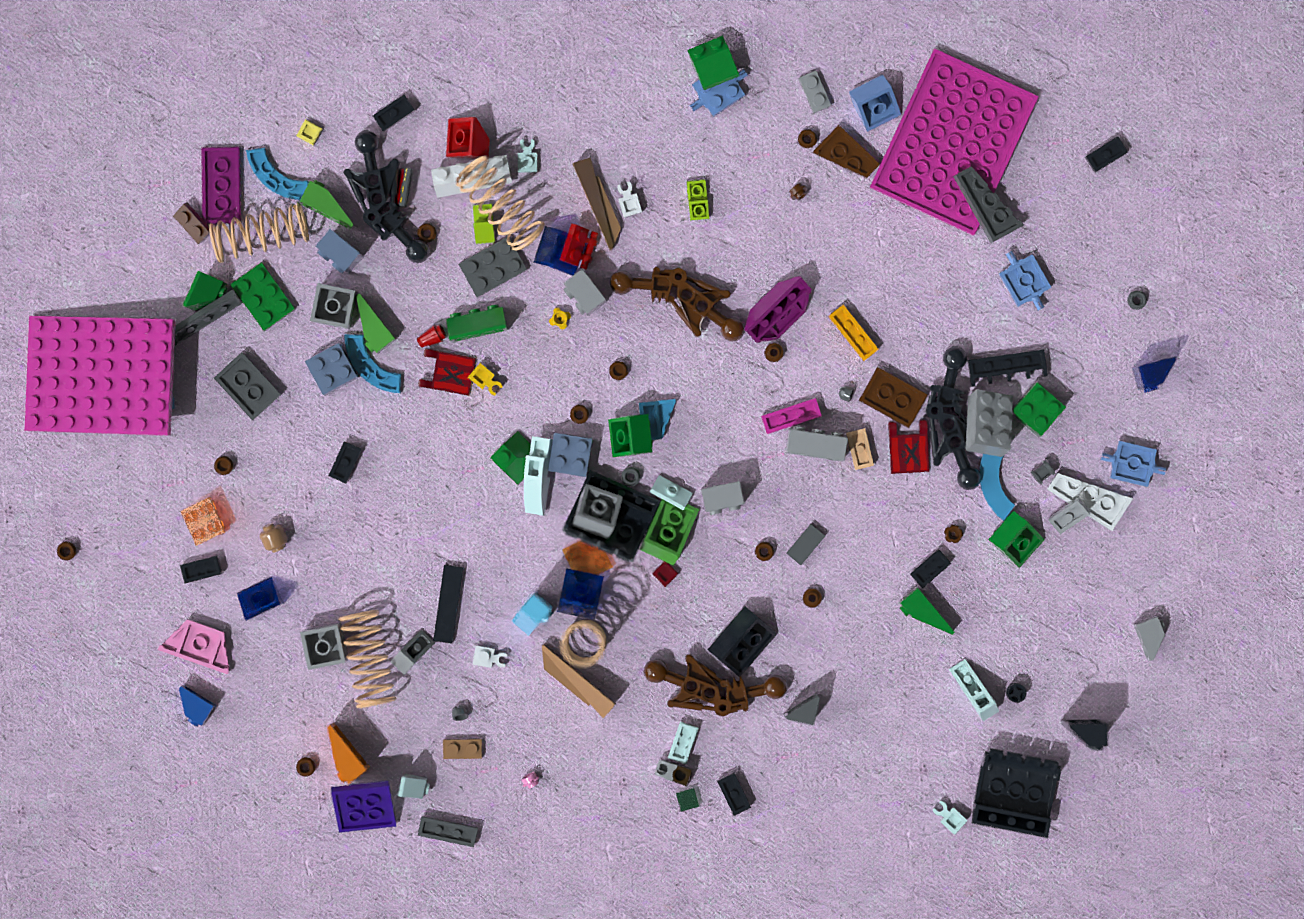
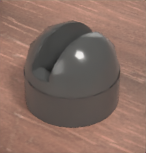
(846, 393)
(460, 713)

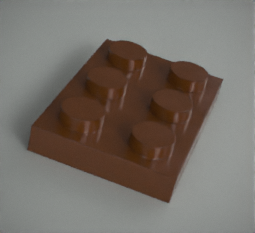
(893, 397)

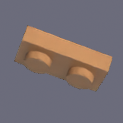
(462, 748)

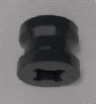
(1018, 694)

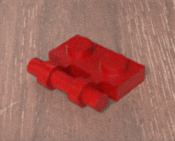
(574, 246)

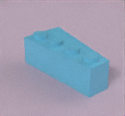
(532, 613)

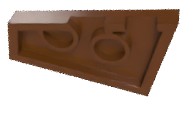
(846, 153)

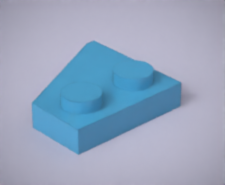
(659, 415)

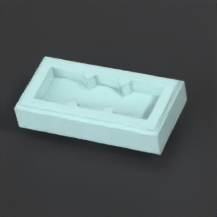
(671, 492)
(683, 742)

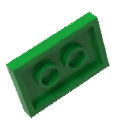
(262, 297)

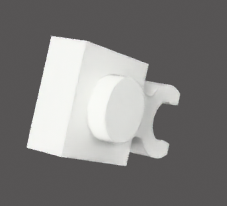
(629, 203)
(485, 657)

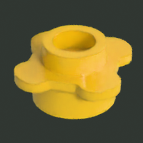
(562, 323)

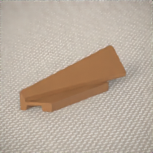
(598, 201)
(576, 682)

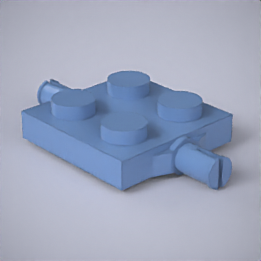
(720, 96)
(1025, 280)
(1133, 463)

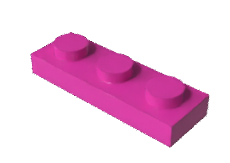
(791, 416)

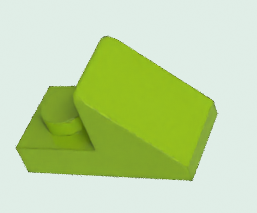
(483, 230)

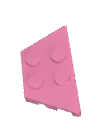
(199, 645)

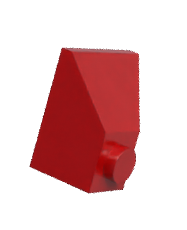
(466, 139)

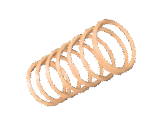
(467, 170)
(246, 235)
(380, 657)
(573, 658)

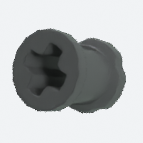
(1042, 472)

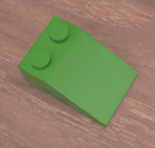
(668, 531)

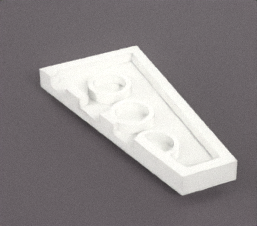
(1105, 505)

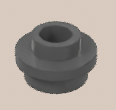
(1143, 300)
(630, 470)

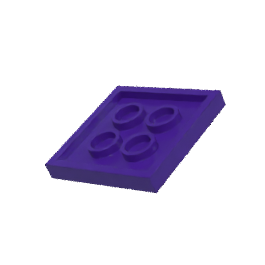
(363, 806)

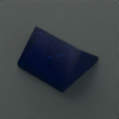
(259, 598)

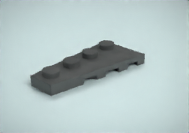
(988, 209)

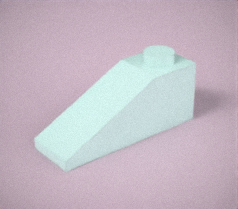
(974, 690)

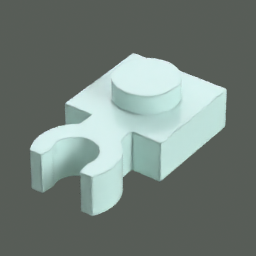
(527, 160)
(952, 819)

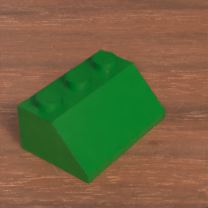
(476, 323)

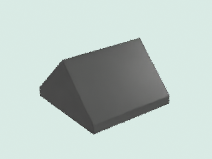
(805, 711)

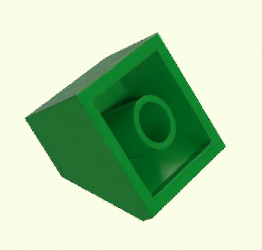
(713, 63)
(1016, 539)

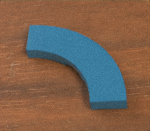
(272, 178)
(368, 368)
(991, 486)

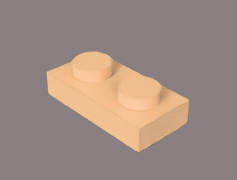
(859, 449)

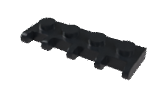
(1007, 365)

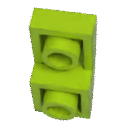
(697, 199)

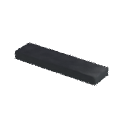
(448, 604)

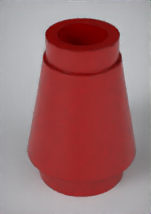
(432, 336)

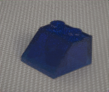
(550, 251)
(1152, 374)
(580, 594)

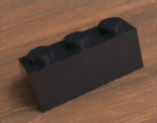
(742, 641)
(1089, 732)

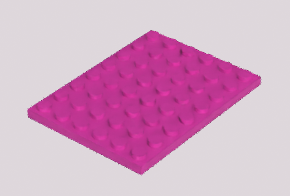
(951, 124)
(100, 375)

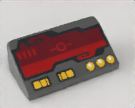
(404, 184)

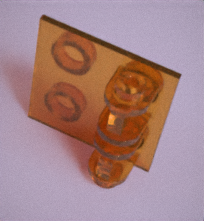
(203, 521)
(587, 558)

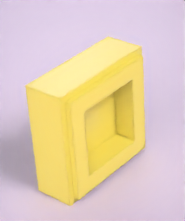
(309, 132)

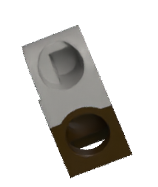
(674, 772)

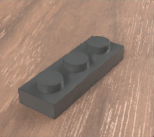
(447, 831)

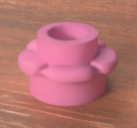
(530, 780)

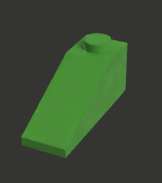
(322, 202)
(374, 330)

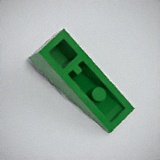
(920, 608)

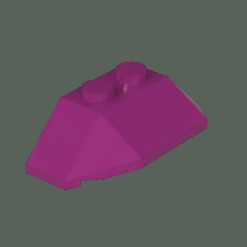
(778, 310)

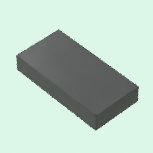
(805, 544)

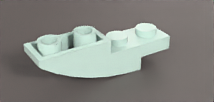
(535, 476)

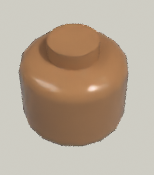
(273, 537)

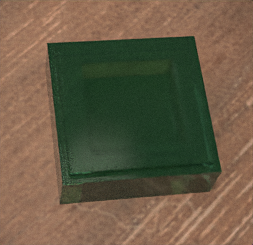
(687, 799)

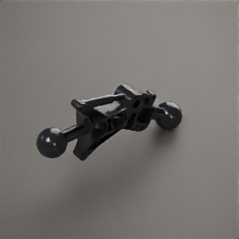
(392, 220)
(968, 476)

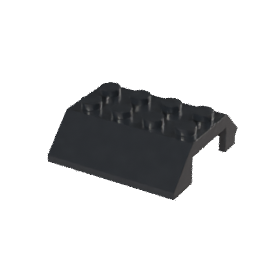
(631, 522)
(1015, 792)

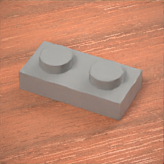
(814, 92)
(1069, 515)

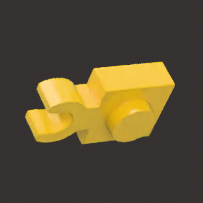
(483, 377)

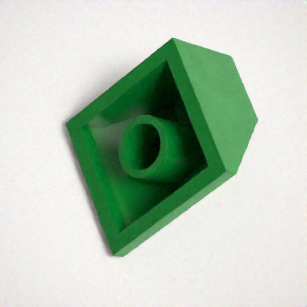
(204, 291)
(512, 457)

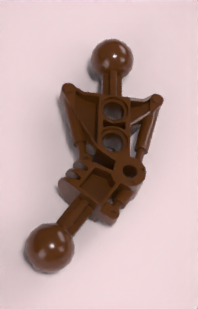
(660, 286)
(736, 692)

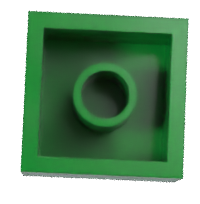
(1038, 409)
(630, 435)

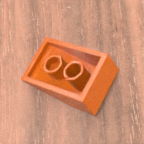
(346, 757)

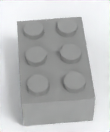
(989, 423)
(816, 444)

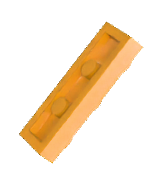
(853, 332)

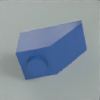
(195, 706)

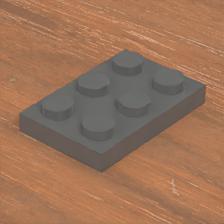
(492, 267)
(247, 386)

